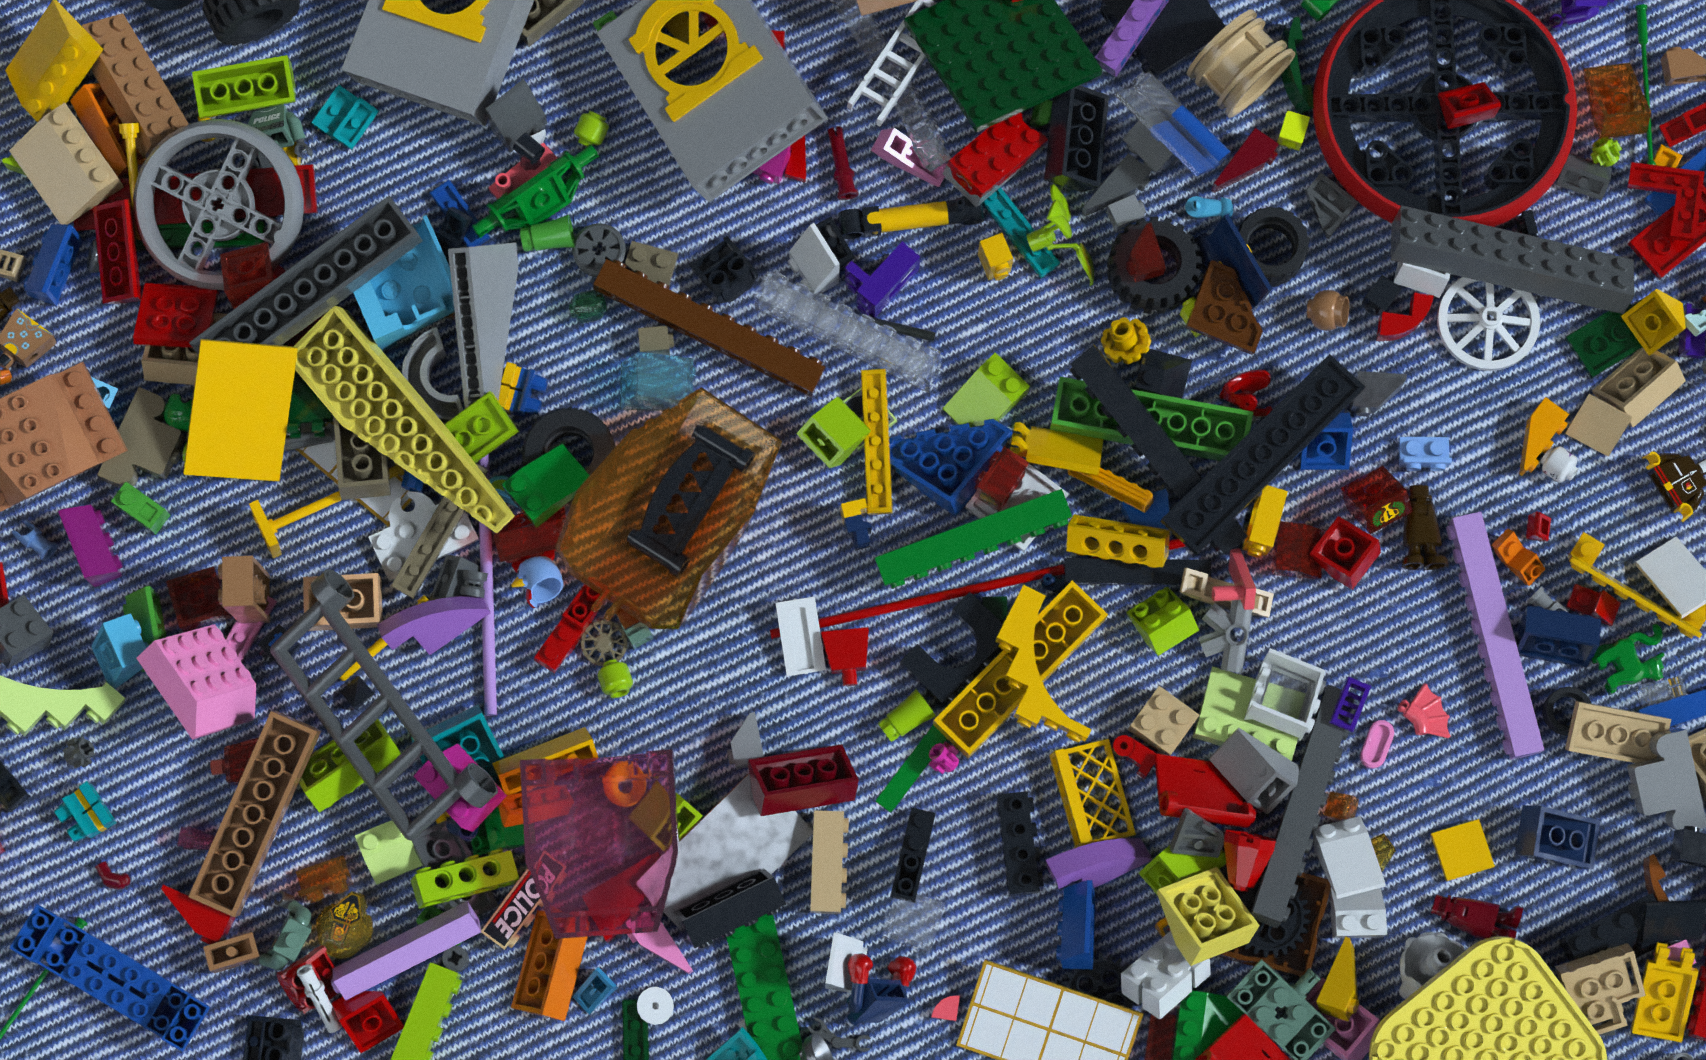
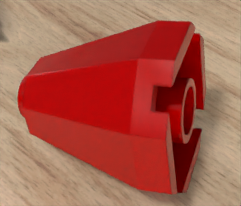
(1246, 857)

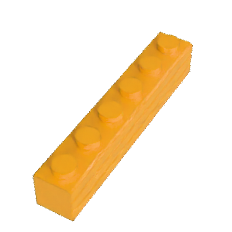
(1117, 487)

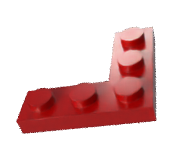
(1682, 182)

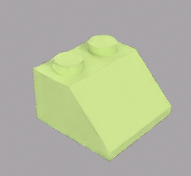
(387, 852)

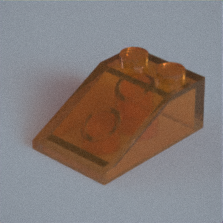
(1616, 101)

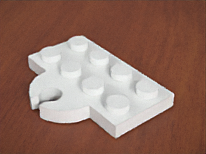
(405, 528)

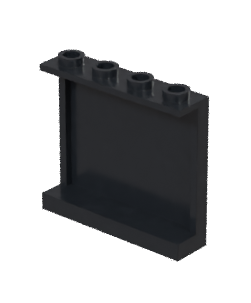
(1175, 34)

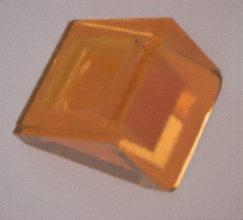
(1341, 806)

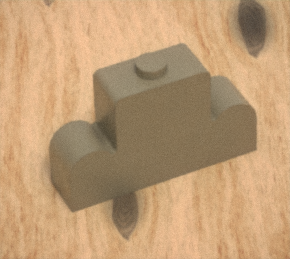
(149, 442)

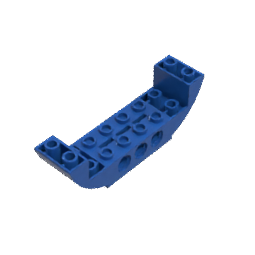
(110, 976)

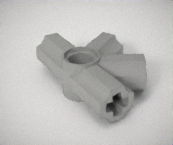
(1221, 639)

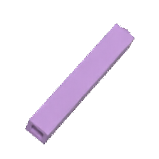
(405, 950)

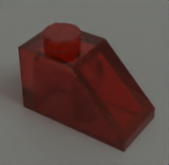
(1146, 257)

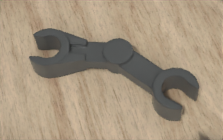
(838, 1042)

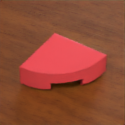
(947, 1008)

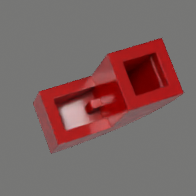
(1396, 326)

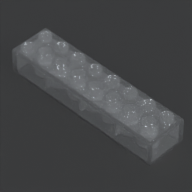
(848, 331)

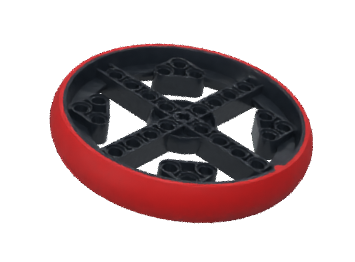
(1500, 17)

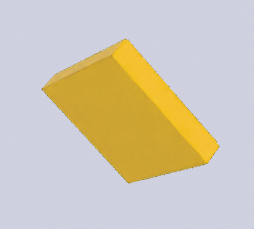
(1462, 850)

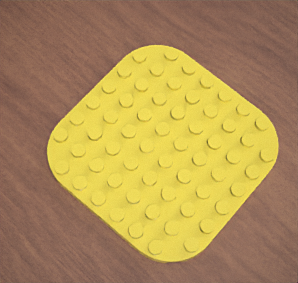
(1489, 1006)

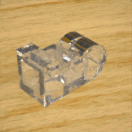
(1660, 691)

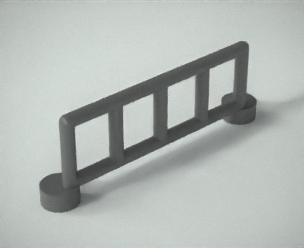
(471, 783)

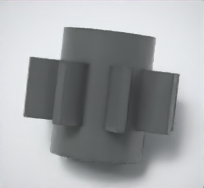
(79, 752)

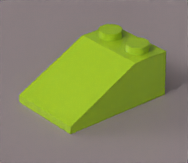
(987, 394)

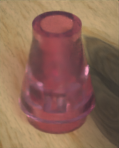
(194, 839)

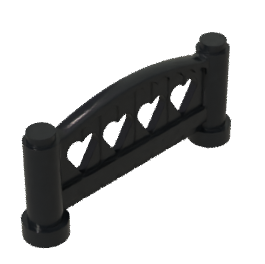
(669, 548)

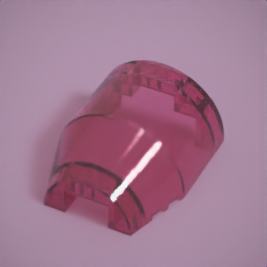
(601, 840)

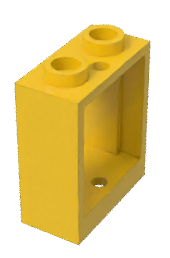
(1264, 521)

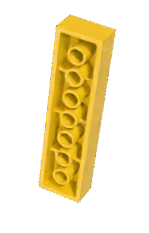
(990, 700)

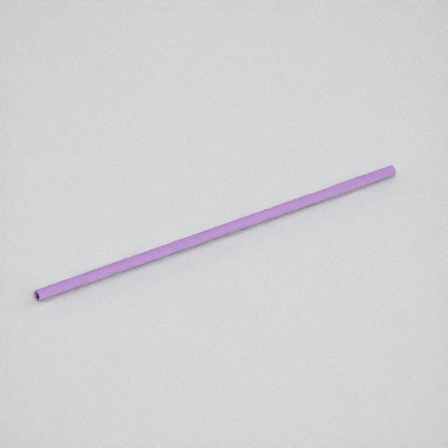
(488, 631)

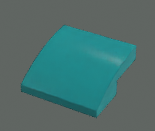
(344, 117)
(738, 1047)

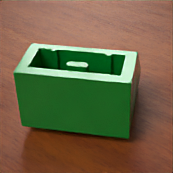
(494, 836)

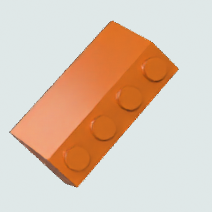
(103, 127)
(548, 971)

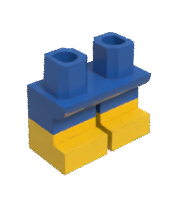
(518, 388)

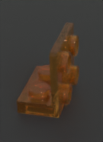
(324, 878)

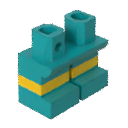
(88, 811)

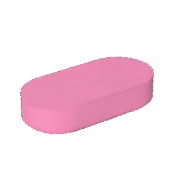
(1377, 744)

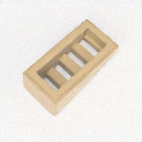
(17, 267)

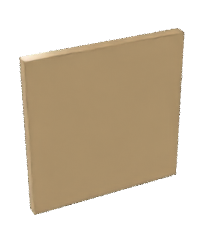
(1598, 425)

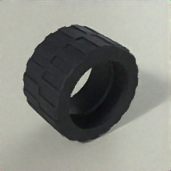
(1291, 227)

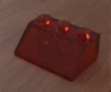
(523, 539)

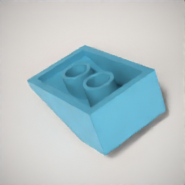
(117, 649)

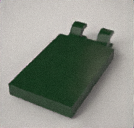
(1603, 342)
(306, 408)

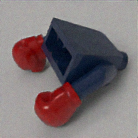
(877, 998)

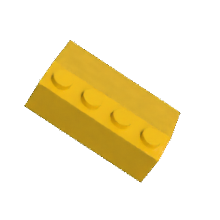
(52, 61)

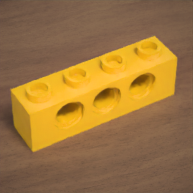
(1129, 535)

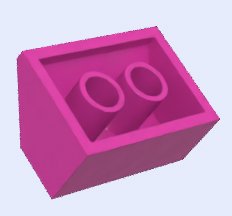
(461, 811)

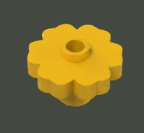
(1126, 340)

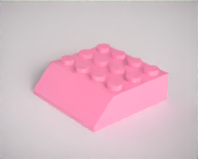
(201, 680)

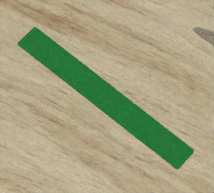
(910, 769)

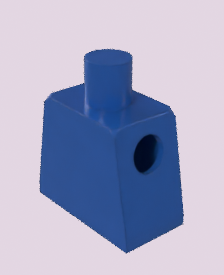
(1152, 516)

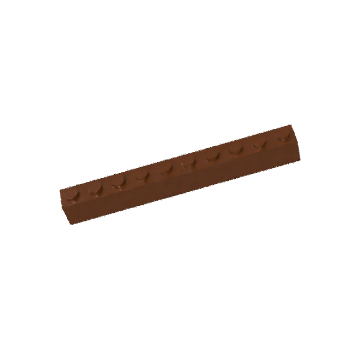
(708, 327)

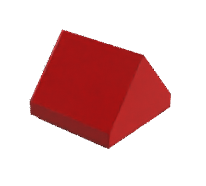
(1538, 527)

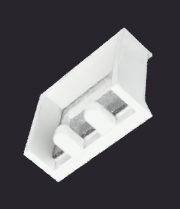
(1286, 694)

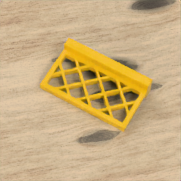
(1071, 793)

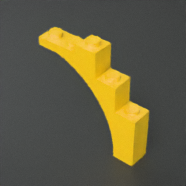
(1018, 636)

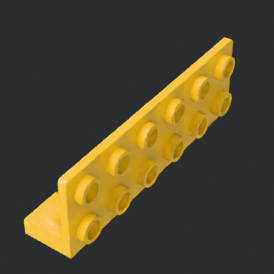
(1582, 559)

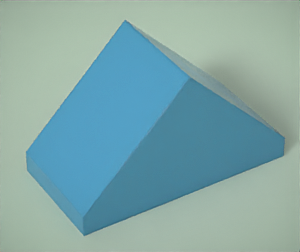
(594, 991)

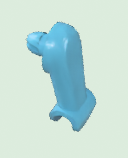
(1203, 207)

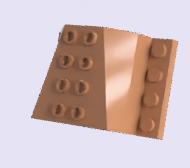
(53, 434)

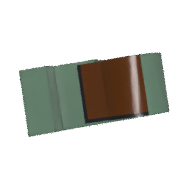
(634, 629)

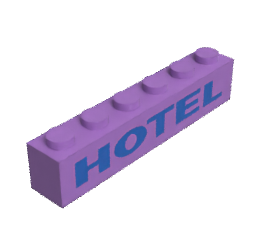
(1128, 34)

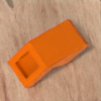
(1518, 559)

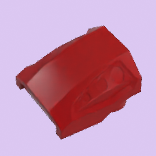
(293, 985)

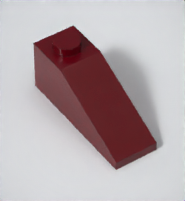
(1248, 160)

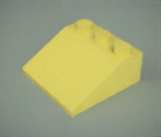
(1206, 916)

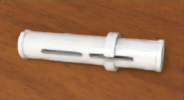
(315, 990)

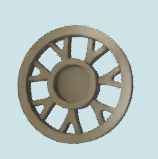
(603, 642)

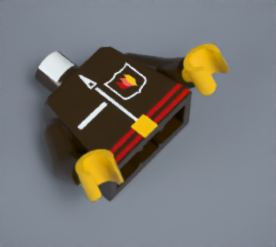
(1678, 480)

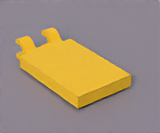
(1057, 448)
(1668, 994)

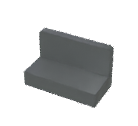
(1584, 177)
(451, 577)

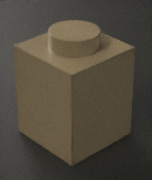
(655, 340)

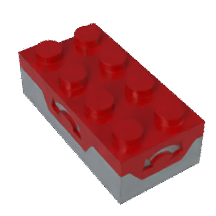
(994, 158)

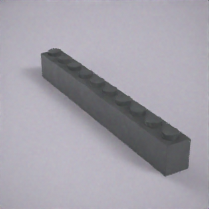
(1301, 813)

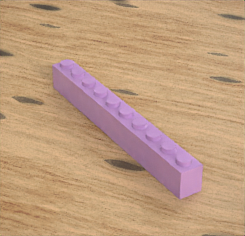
(1495, 636)

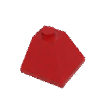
(367, 1018)

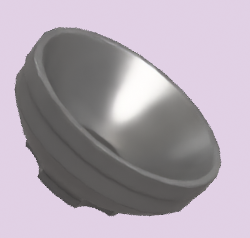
(815, 1048)

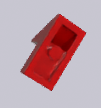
(1592, 603)

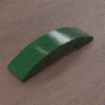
(1299, 94)

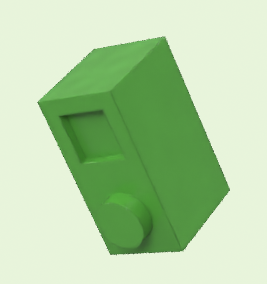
(140, 508)

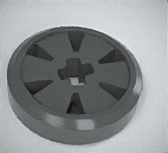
(589, 239)

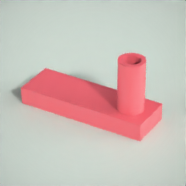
(518, 175)
(1243, 587)

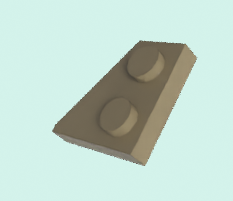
(652, 261)

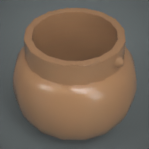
(1328, 310)

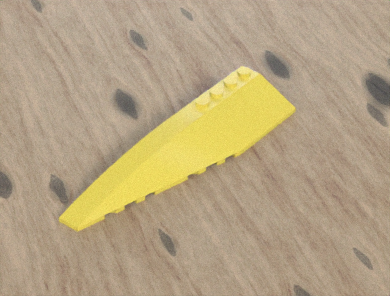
(389, 414)

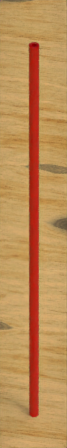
(946, 595)

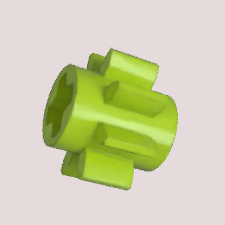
(1605, 151)

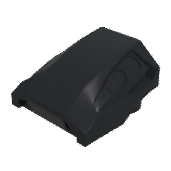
(725, 271)
(273, 1038)

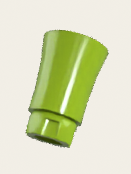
(906, 716)

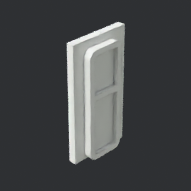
(800, 636)

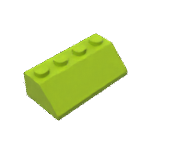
(244, 86)
(332, 776)

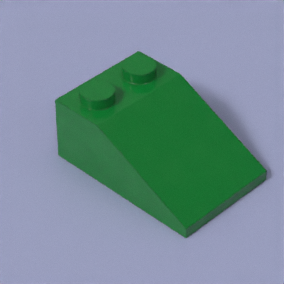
(546, 484)

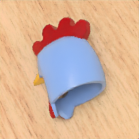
(539, 576)

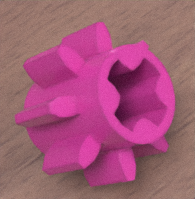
(943, 757)

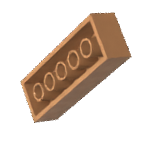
(133, 83)

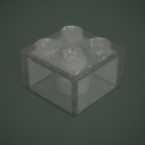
(914, 923)

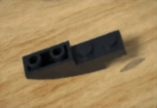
(912, 855)

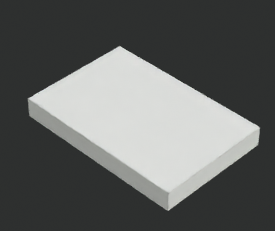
(1676, 576)

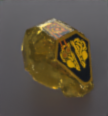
(345, 926)

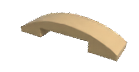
(1199, 587)

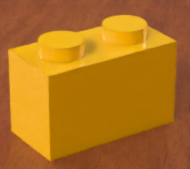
(995, 257)

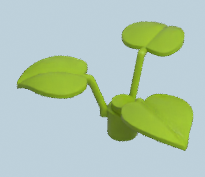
(1060, 217)

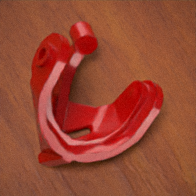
(1249, 383)

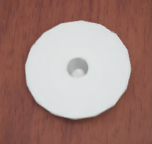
(655, 1005)

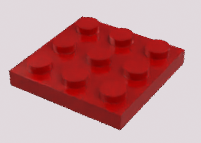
(173, 314)

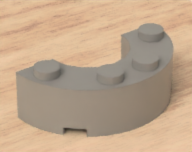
(417, 369)

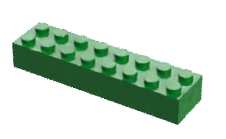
(974, 537)

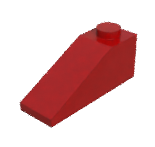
(202, 918)

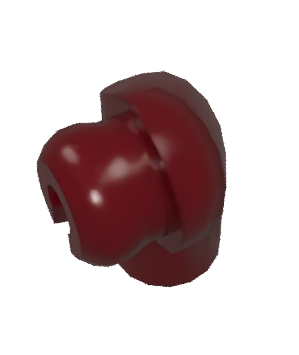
(110, 879)

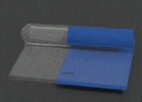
(1173, 124)

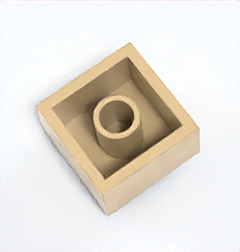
(1163, 722)

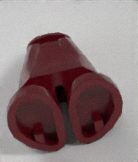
(1477, 916)

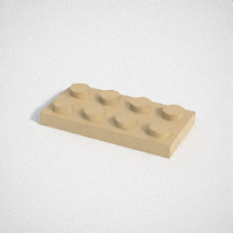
(1613, 732)

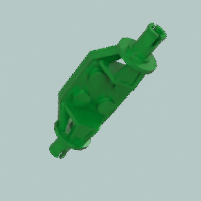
(539, 196)

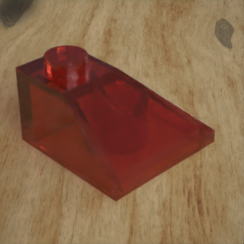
(246, 272)

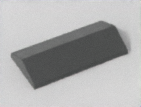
(438, 847)

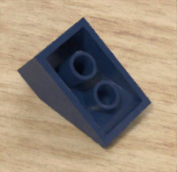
(1557, 836)

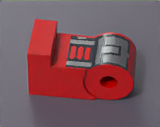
(1135, 752)

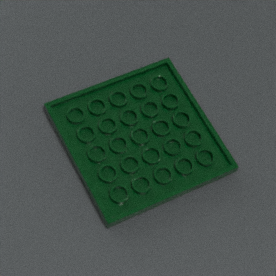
(1002, 54)

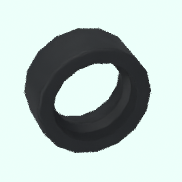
(1548, 705)

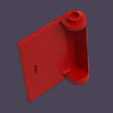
(1200, 789)
(1243, 1042)

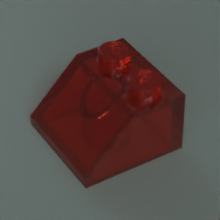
(1293, 551)

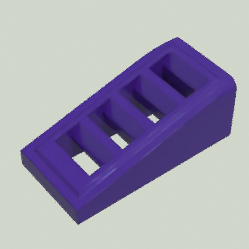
(1358, 685)

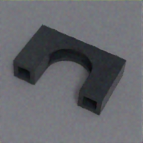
(944, 682)

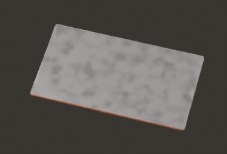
(730, 846)

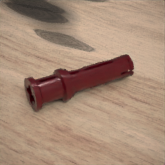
(843, 173)

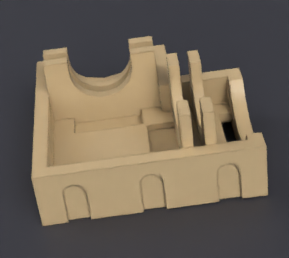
(1602, 984)

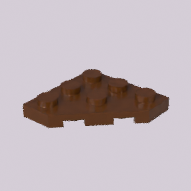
(1224, 310)

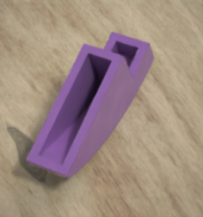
(433, 621)
(1098, 861)

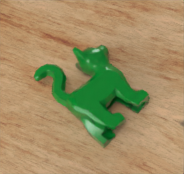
(1626, 661)

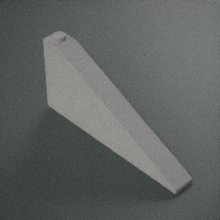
(483, 304)

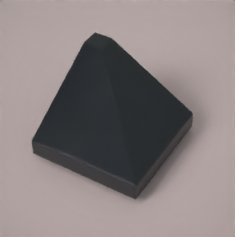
(357, 692)

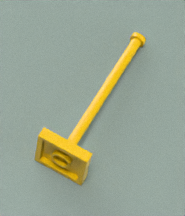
(269, 527)

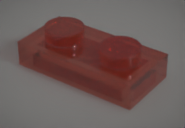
(1160, 1037)

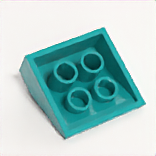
(472, 734)

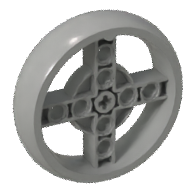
(249, 143)

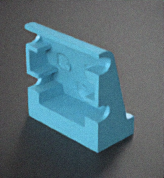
(408, 292)

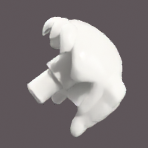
(1424, 959)

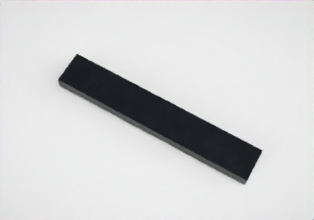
(1120, 573)

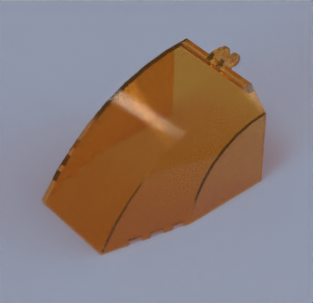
(619, 494)

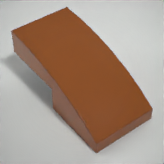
(1653, 873)

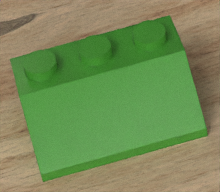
(147, 610)

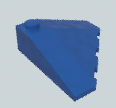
(948, 462)

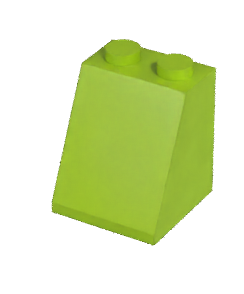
(1173, 867)

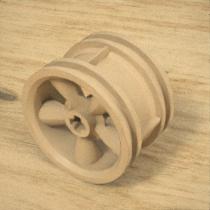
(1240, 63)

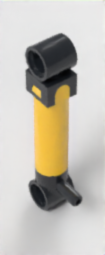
(874, 221)

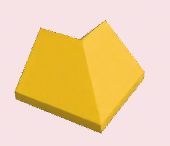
(1655, 320)

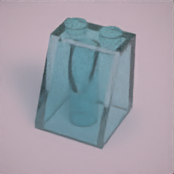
(655, 381)

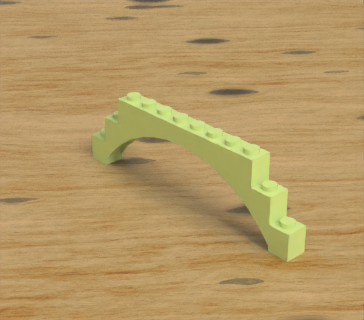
(26, 705)

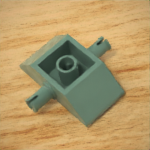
(1300, 1027)

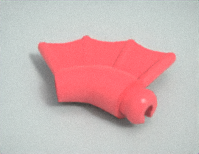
(1426, 713)

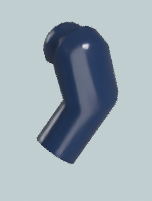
(1053, 583)

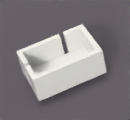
(1164, 977)

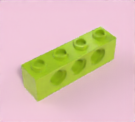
(429, 894)

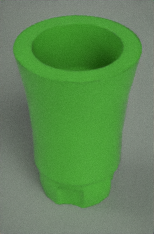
(548, 235)

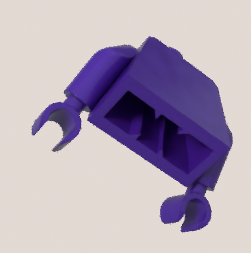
(1578, 11)

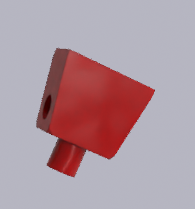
(846, 652)

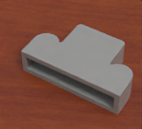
(1668, 781)

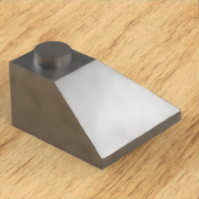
(1378, 391)

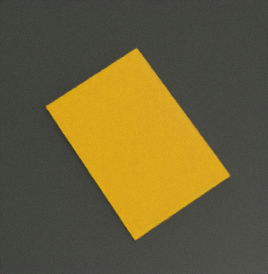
(240, 410)

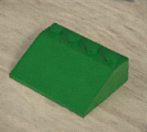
(1200, 1021)

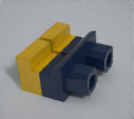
(853, 523)

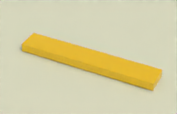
(877, 442)

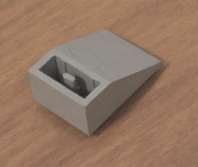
(1255, 770)

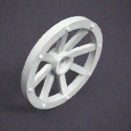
(1487, 326)

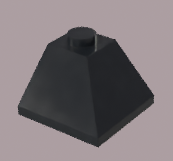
(1163, 374)

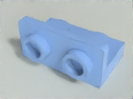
(1424, 453)

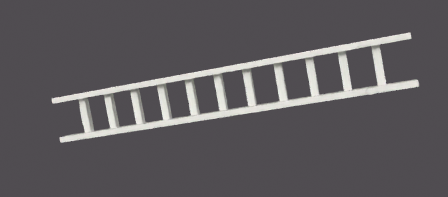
(887, 53)

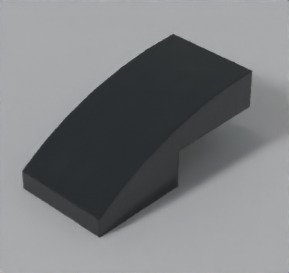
(453, 230)
(11, 791)

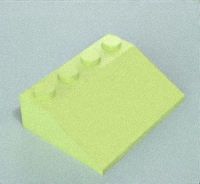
(1225, 709)

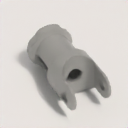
(1541, 599)

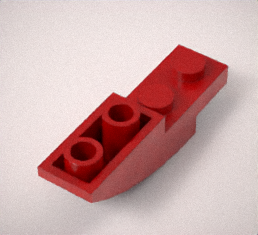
(1684, 126)
(568, 631)

